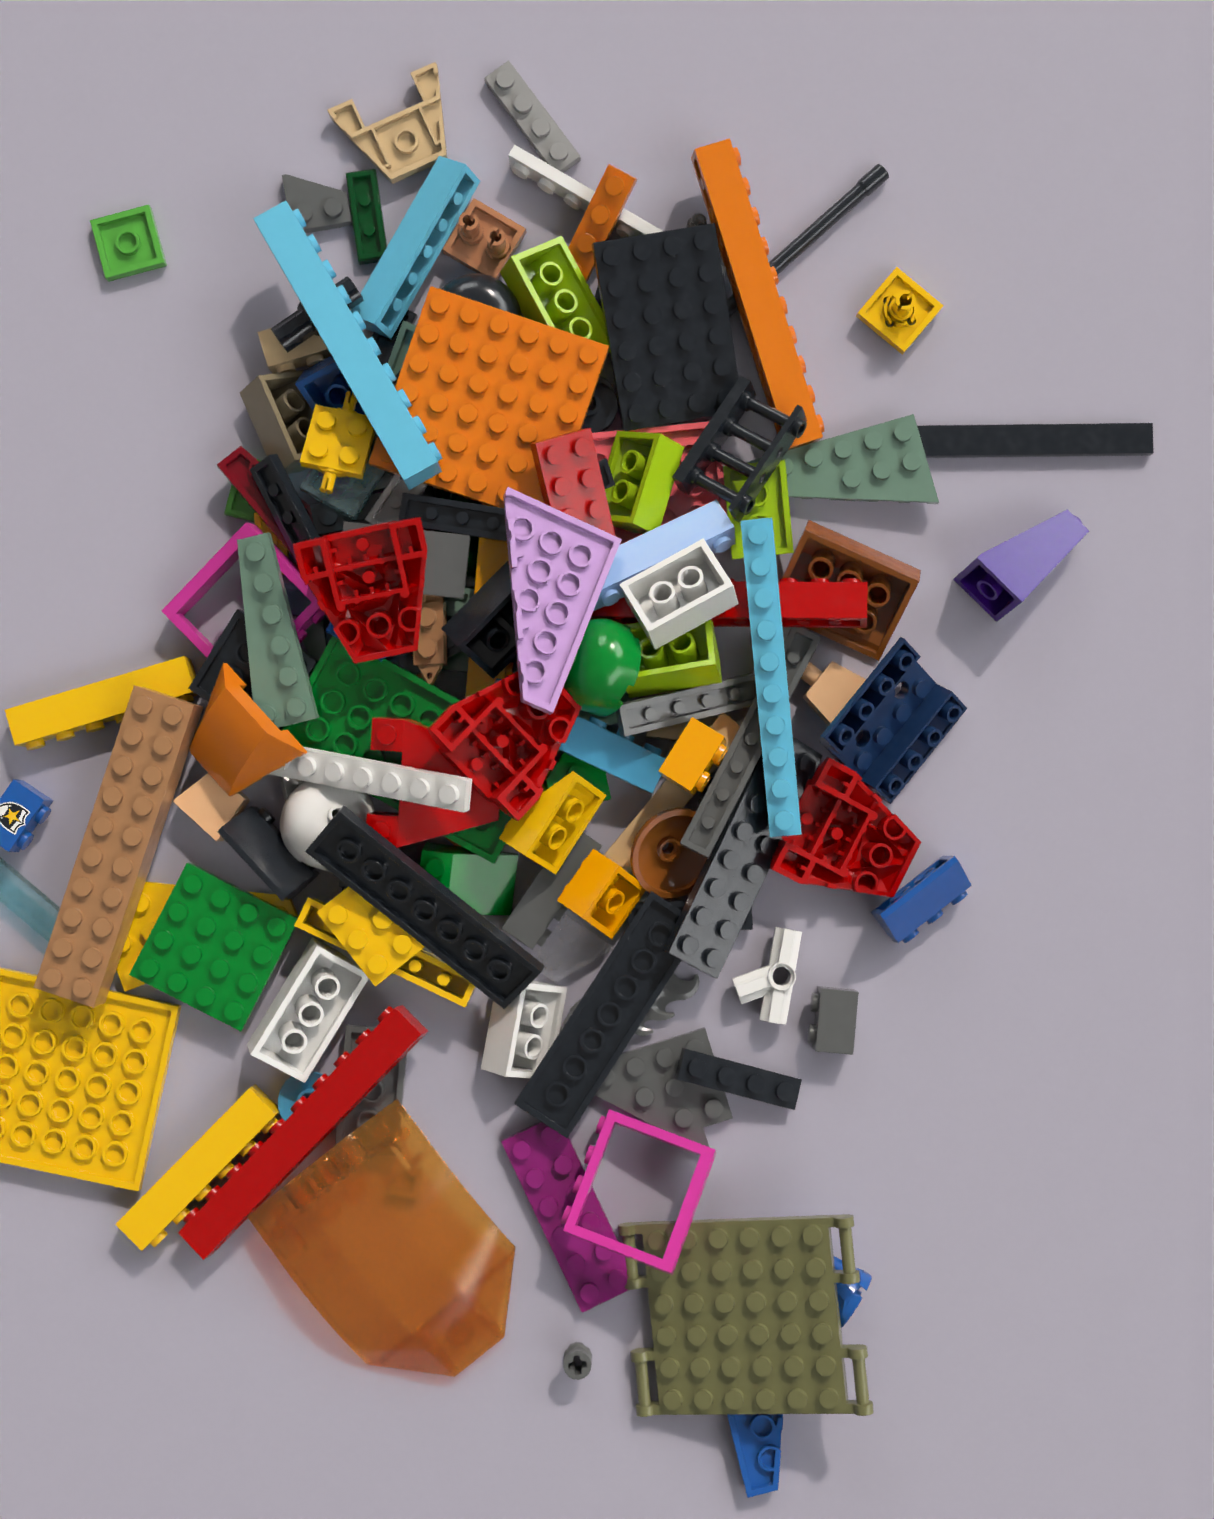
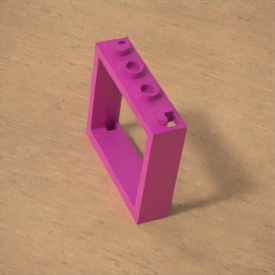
(214, 570)
(584, 1183)

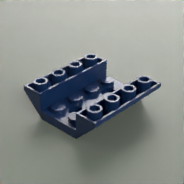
(897, 727)

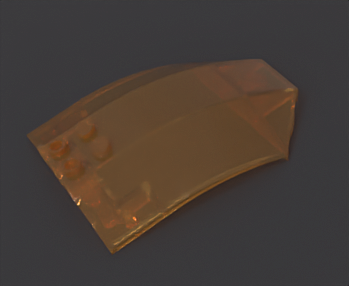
(393, 1249)

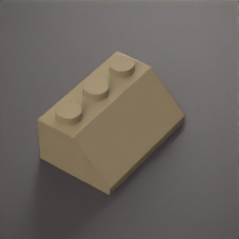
(279, 416)

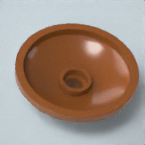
(667, 871)

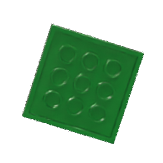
(214, 946)

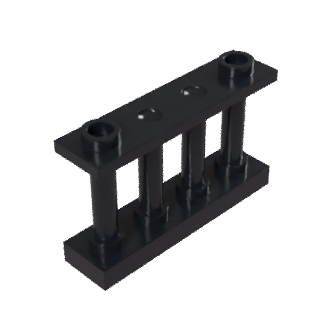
(724, 425)

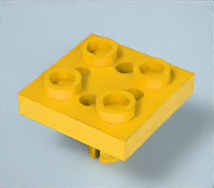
(907, 302)

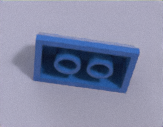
(922, 899)

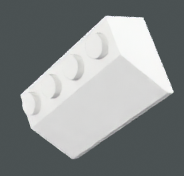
(307, 1010)

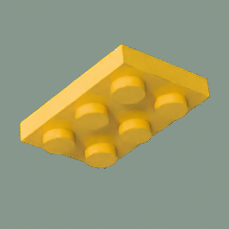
(368, 935)

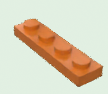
(601, 216)

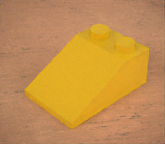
(554, 822)

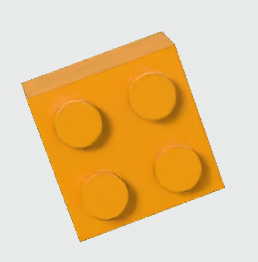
(693, 757)
(602, 893)

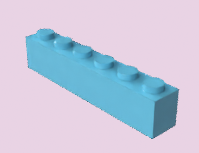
(416, 245)

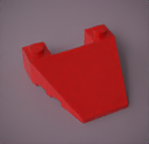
(419, 821)

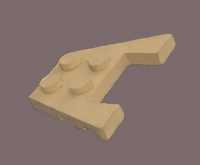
(405, 140)

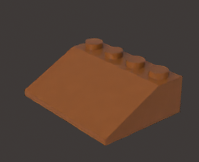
(836, 558)

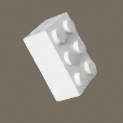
(679, 593)

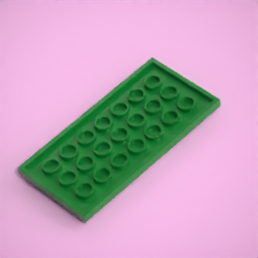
(352, 695)

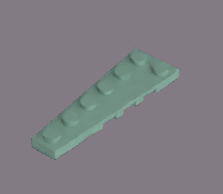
(274, 651)

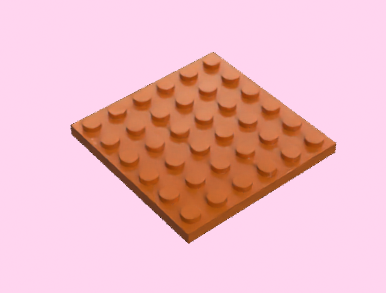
(490, 390)

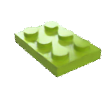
(770, 502)

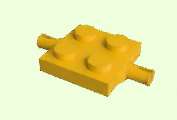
(338, 442)

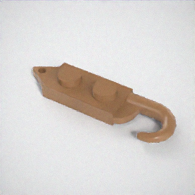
(432, 639)

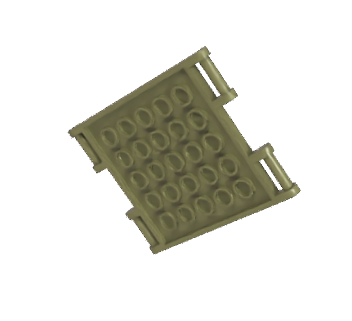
(748, 1318)

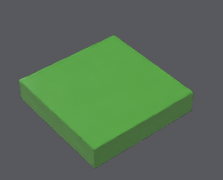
(128, 243)

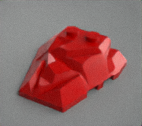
(369, 585)
(504, 743)
(846, 837)

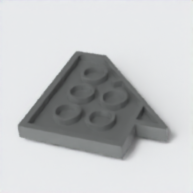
(647, 1088)

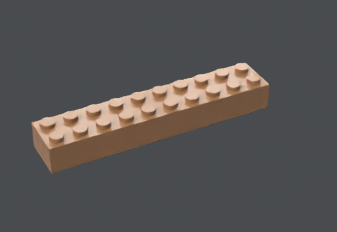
(118, 847)

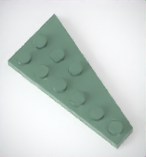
(863, 465)

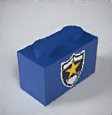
(20, 813)

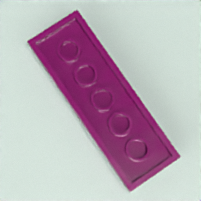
(548, 1171)

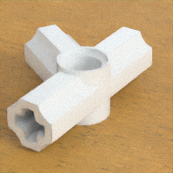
(760, 981)

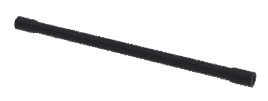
(862, 189)

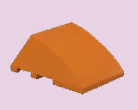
(238, 739)

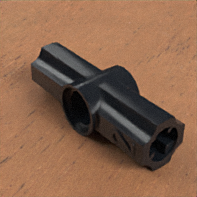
(299, 327)

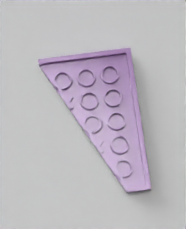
(555, 585)

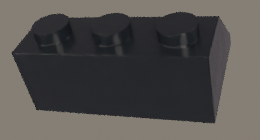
(486, 625)
(263, 849)

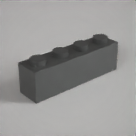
(540, 904)

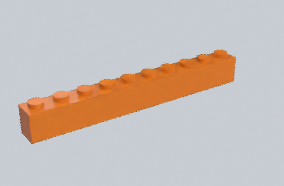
(755, 285)

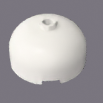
(309, 812)

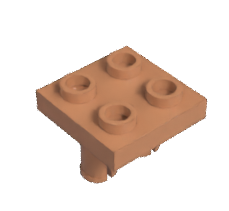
(484, 239)

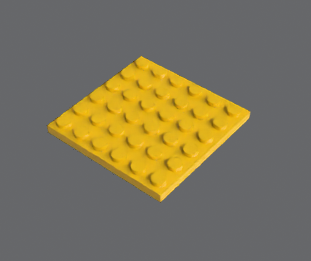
(81, 1081)

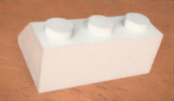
(523, 1030)

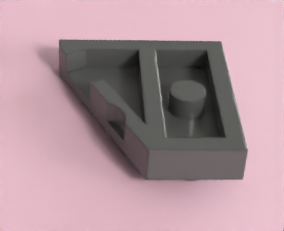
(320, 205)

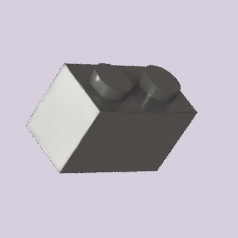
(834, 1020)

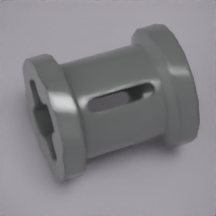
(569, 1365)

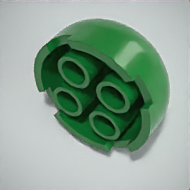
(604, 667)

